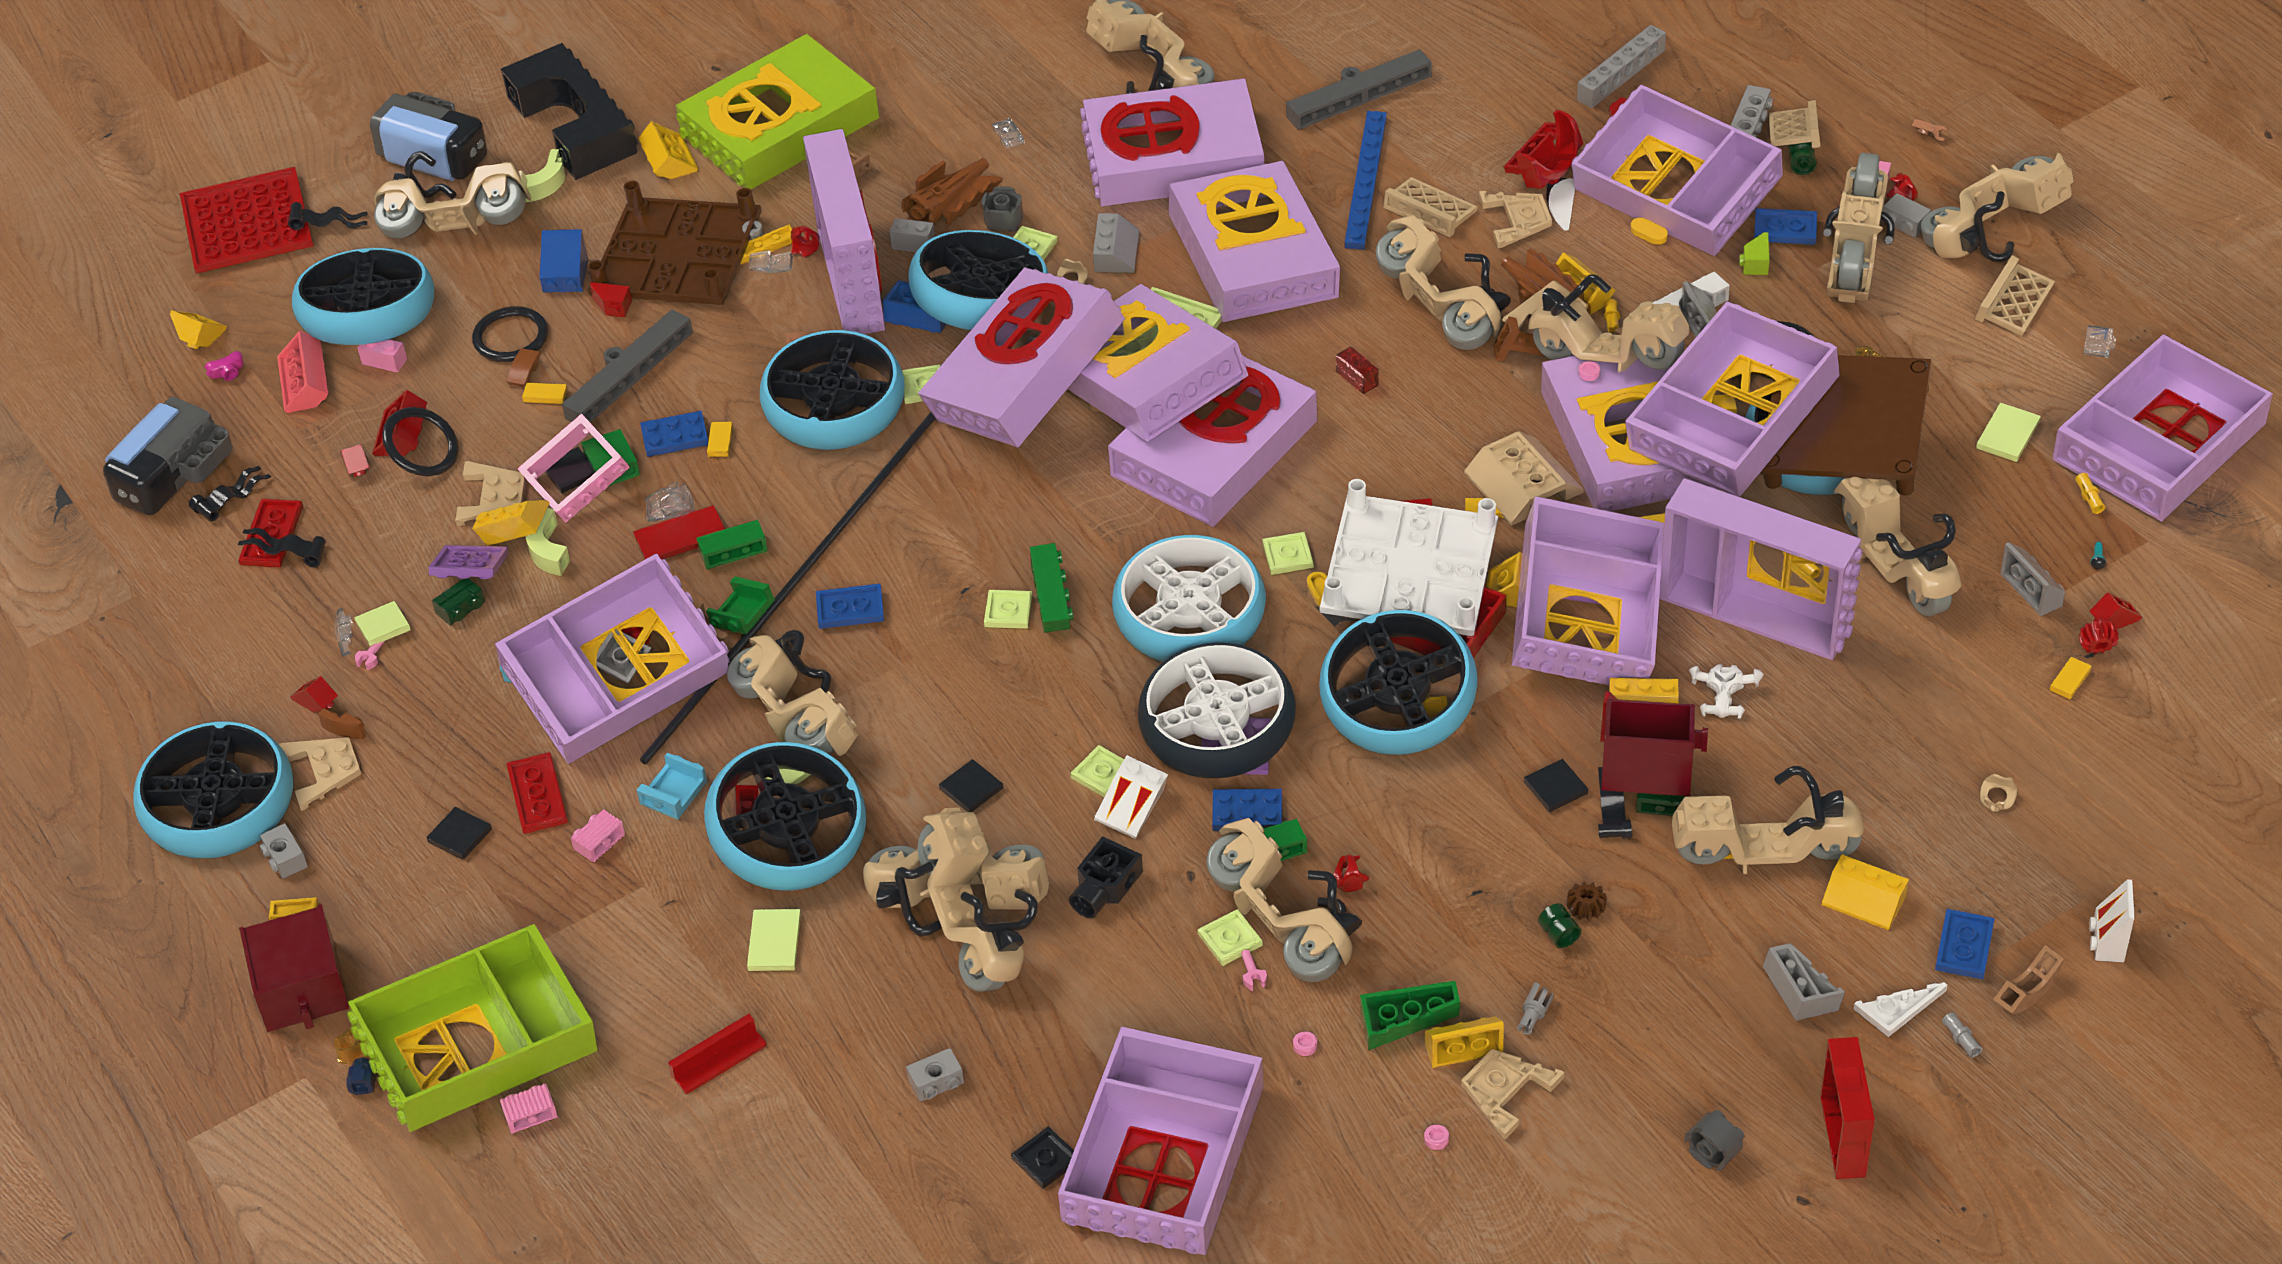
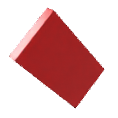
(278, 520)
(678, 533)
(536, 793)

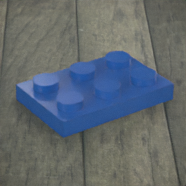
(1786, 225)
(674, 433)
(849, 606)
(1239, 804)
(1964, 944)

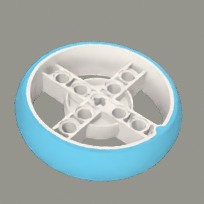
(1187, 597)

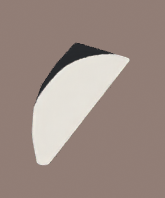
(1560, 201)

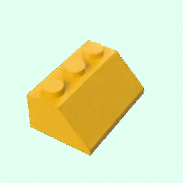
(666, 152)
(1578, 271)
(510, 521)
(1645, 689)
(1865, 892)
(1464, 1041)

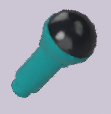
(2098, 560)

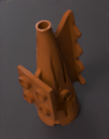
(948, 194)
(1536, 275)

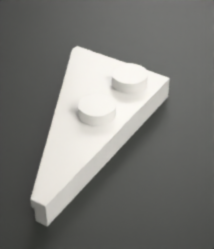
(1895, 1010)

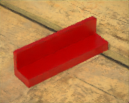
(716, 1054)

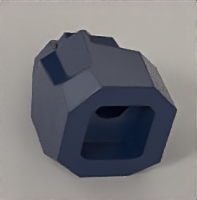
(360, 1077)

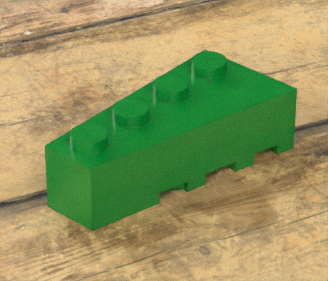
(1049, 587)
(1406, 1011)

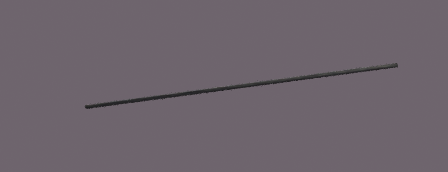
(699, 694)

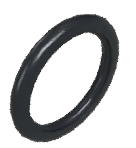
(507, 312)
(408, 466)

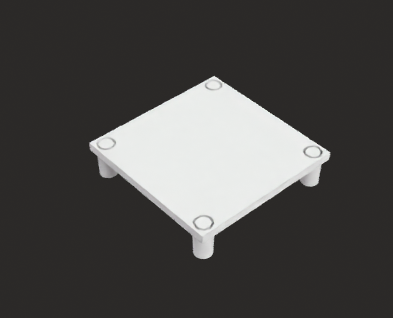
(1409, 559)

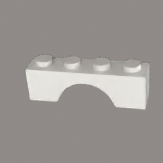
(1711, 284)

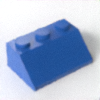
(902, 309)

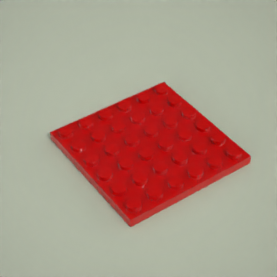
(243, 220)

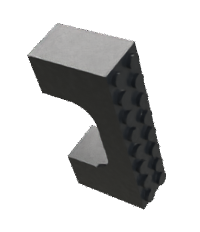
(558, 79)

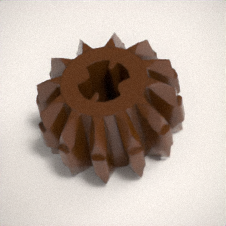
(1586, 901)

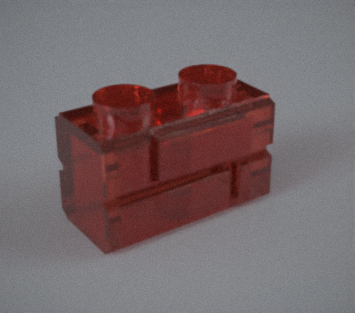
(1357, 370)

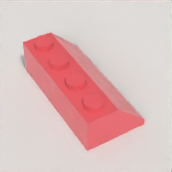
(302, 373)

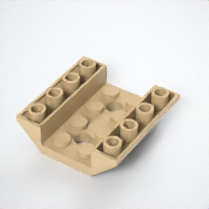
(1510, 478)

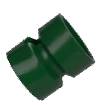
(1802, 158)
(1560, 926)

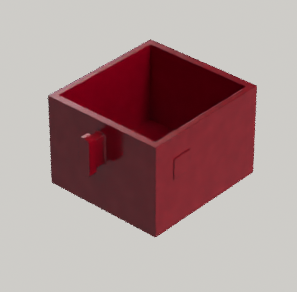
(1650, 747)
(294, 969)

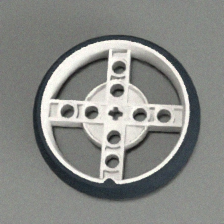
(1216, 710)

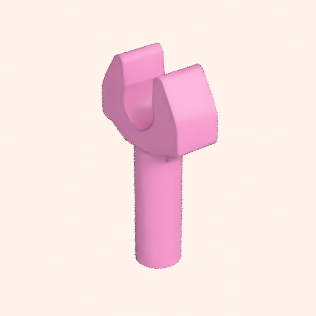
(368, 655)
(1252, 973)

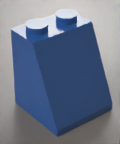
(563, 260)

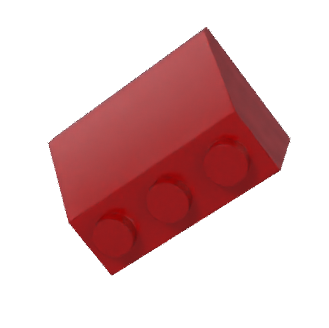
(406, 431)

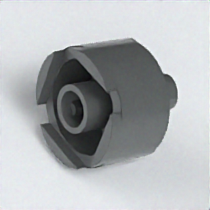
(1002, 209)
(1714, 1140)

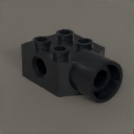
(1105, 877)

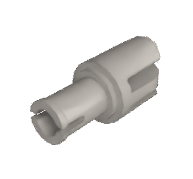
(1533, 1008)

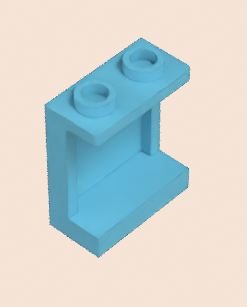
(673, 786)

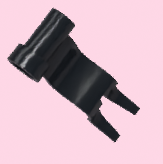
(299, 216)
(220, 495)
(309, 550)
(1613, 814)

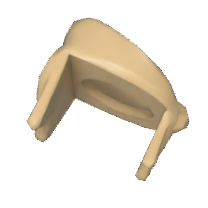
(1077, 267)
(1998, 781)

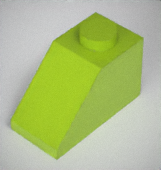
(1756, 256)

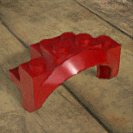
(1540, 159)

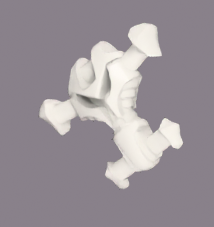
(1725, 682)

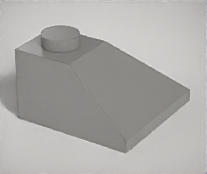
(614, 660)

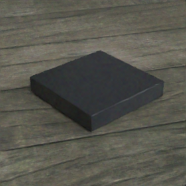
(570, 470)
(1556, 785)
(971, 786)
(459, 833)
(1044, 1157)

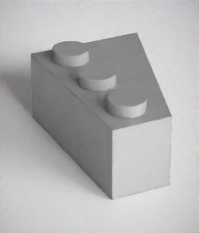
(1799, 984)

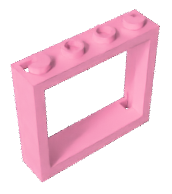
(555, 450)

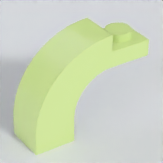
(548, 179)
(547, 555)

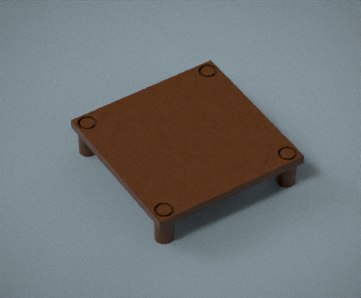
(677, 247)
(1861, 425)

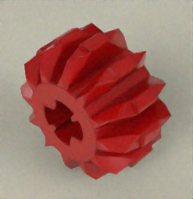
(2098, 636)

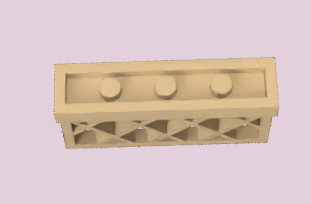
(1787, 122)
(1444, 222)
(2002, 285)

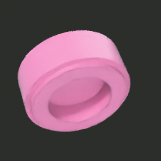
(1589, 371)
(1305, 1043)
(1436, 1137)

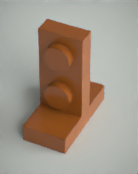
(1512, 339)

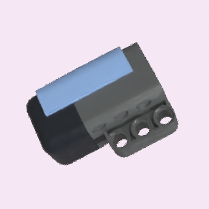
(430, 126)
(164, 452)

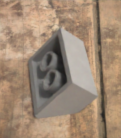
(1115, 244)
(1696, 308)
(2031, 580)

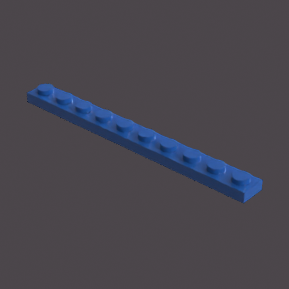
(1365, 180)

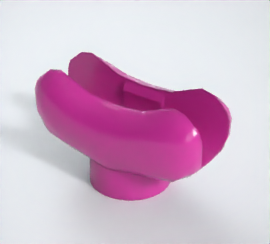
(225, 367)

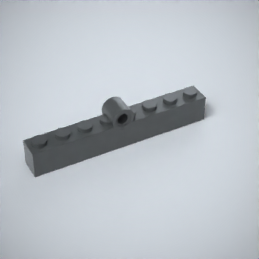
(1358, 89)
(628, 366)

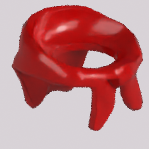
(1903, 187)
(804, 245)
(1353, 878)

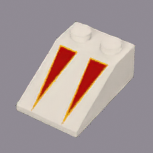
(1131, 797)
(2113, 925)

